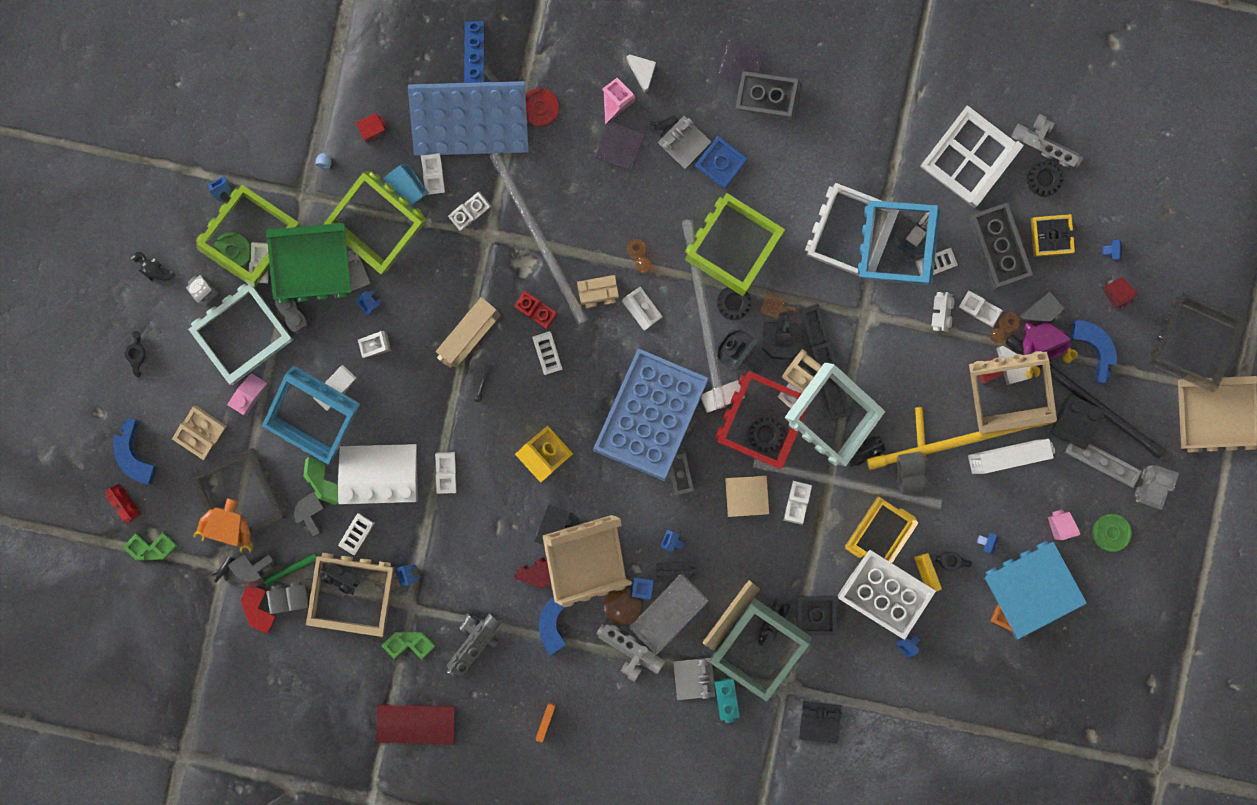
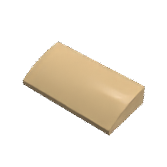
(731, 615)

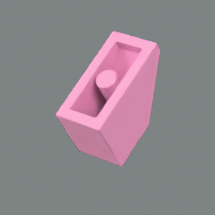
(247, 394)
(1063, 525)

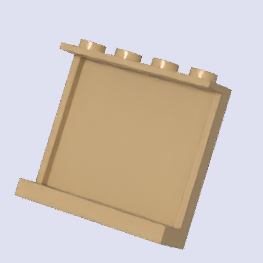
(1220, 417)
(585, 561)

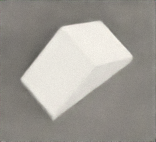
(642, 69)
(374, 344)

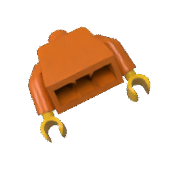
(226, 526)

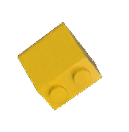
(544, 454)

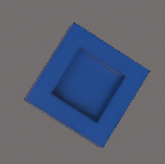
(219, 186)
(1114, 250)
(367, 303)
(671, 541)
(989, 543)
(405, 575)
(642, 588)
(908, 646)

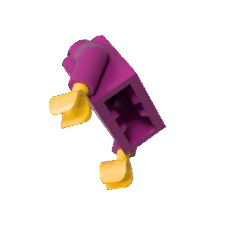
(1047, 339)

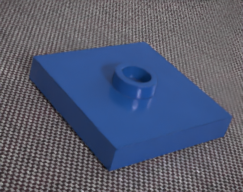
(721, 162)

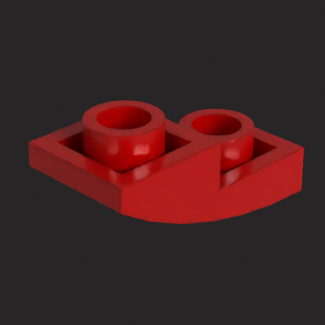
(536, 310)

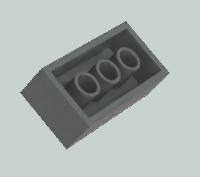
(1000, 245)

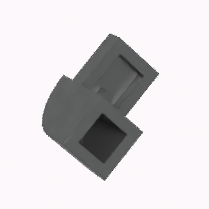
(306, 510)
(249, 574)

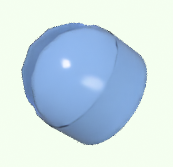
(323, 161)

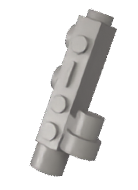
(1048, 147)
(628, 646)

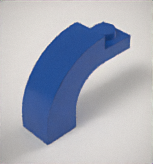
(1100, 342)
(126, 456)
(548, 628)

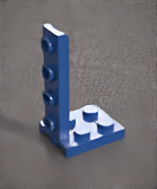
(474, 52)

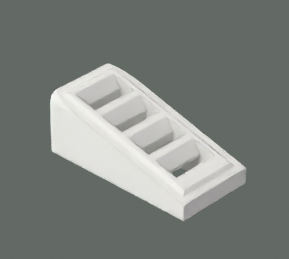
(919, 263)
(541, 337)
(365, 521)

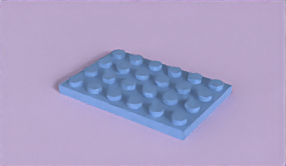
(468, 118)
(650, 414)

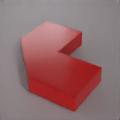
(256, 617)

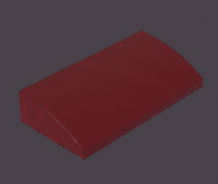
(416, 724)

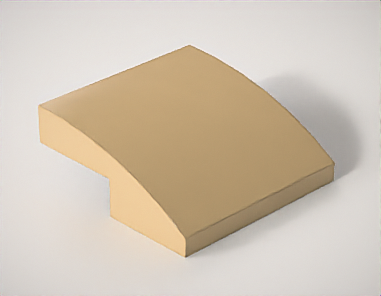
(199, 432)
(747, 496)

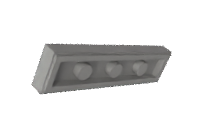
(1105, 463)

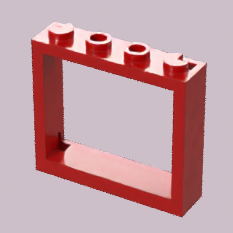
(730, 414)

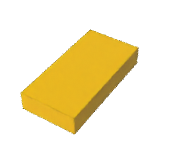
(927, 571)

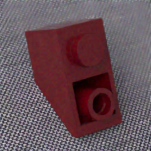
(1120, 293)
(536, 575)

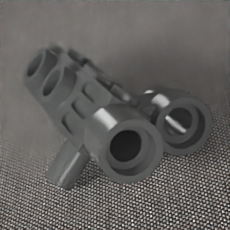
(479, 637)

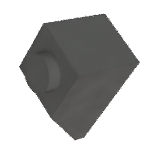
(1043, 310)

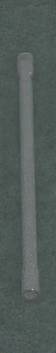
(501, 168)
(718, 392)
(926, 501)

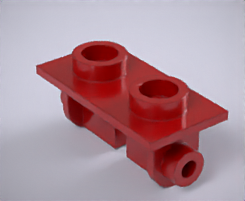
(118, 496)

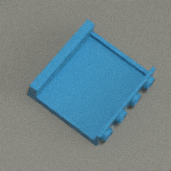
(1034, 589)

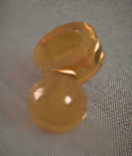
(643, 264)
(998, 334)

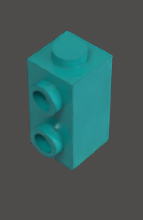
(726, 699)

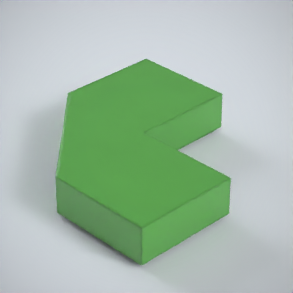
(314, 474)
(158, 550)
(415, 640)

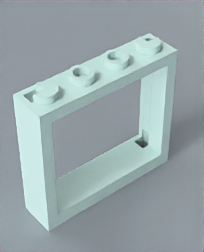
(261, 357)
(873, 414)

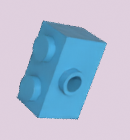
(406, 183)

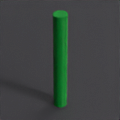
(290, 569)

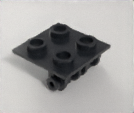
(820, 722)

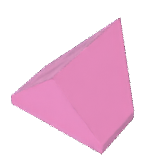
(616, 99)

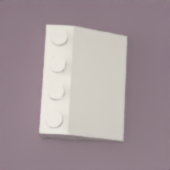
(377, 474)
(886, 594)

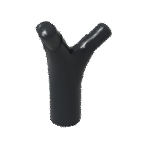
(662, 125)
(223, 570)

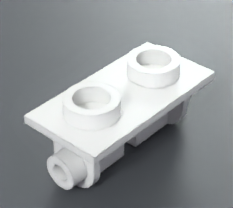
(942, 319)

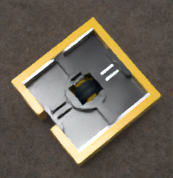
(1057, 241)

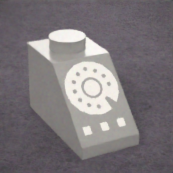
(201, 289)

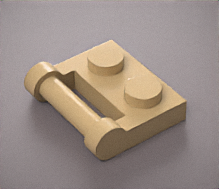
(799, 376)

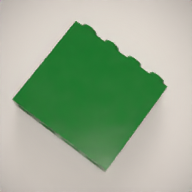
(308, 262)

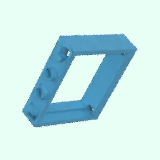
(930, 247)
(321, 392)

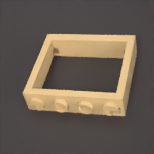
(467, 333)
(1019, 418)
(312, 620)

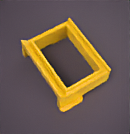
(900, 541)

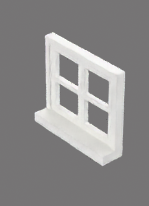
(992, 173)

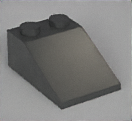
(769, 95)

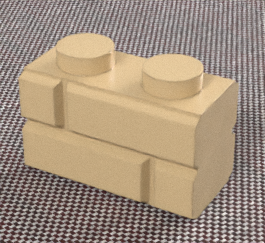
(598, 290)

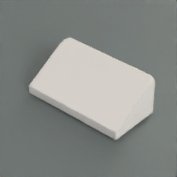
(642, 308)

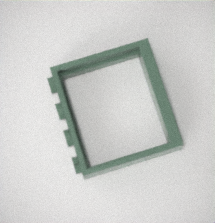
(782, 625)

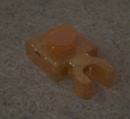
(773, 307)

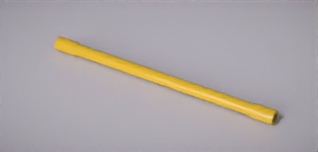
(884, 460)

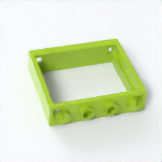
(399, 202)
(202, 240)
(714, 271)

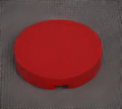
(541, 107)

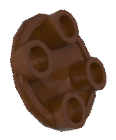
(622, 607)

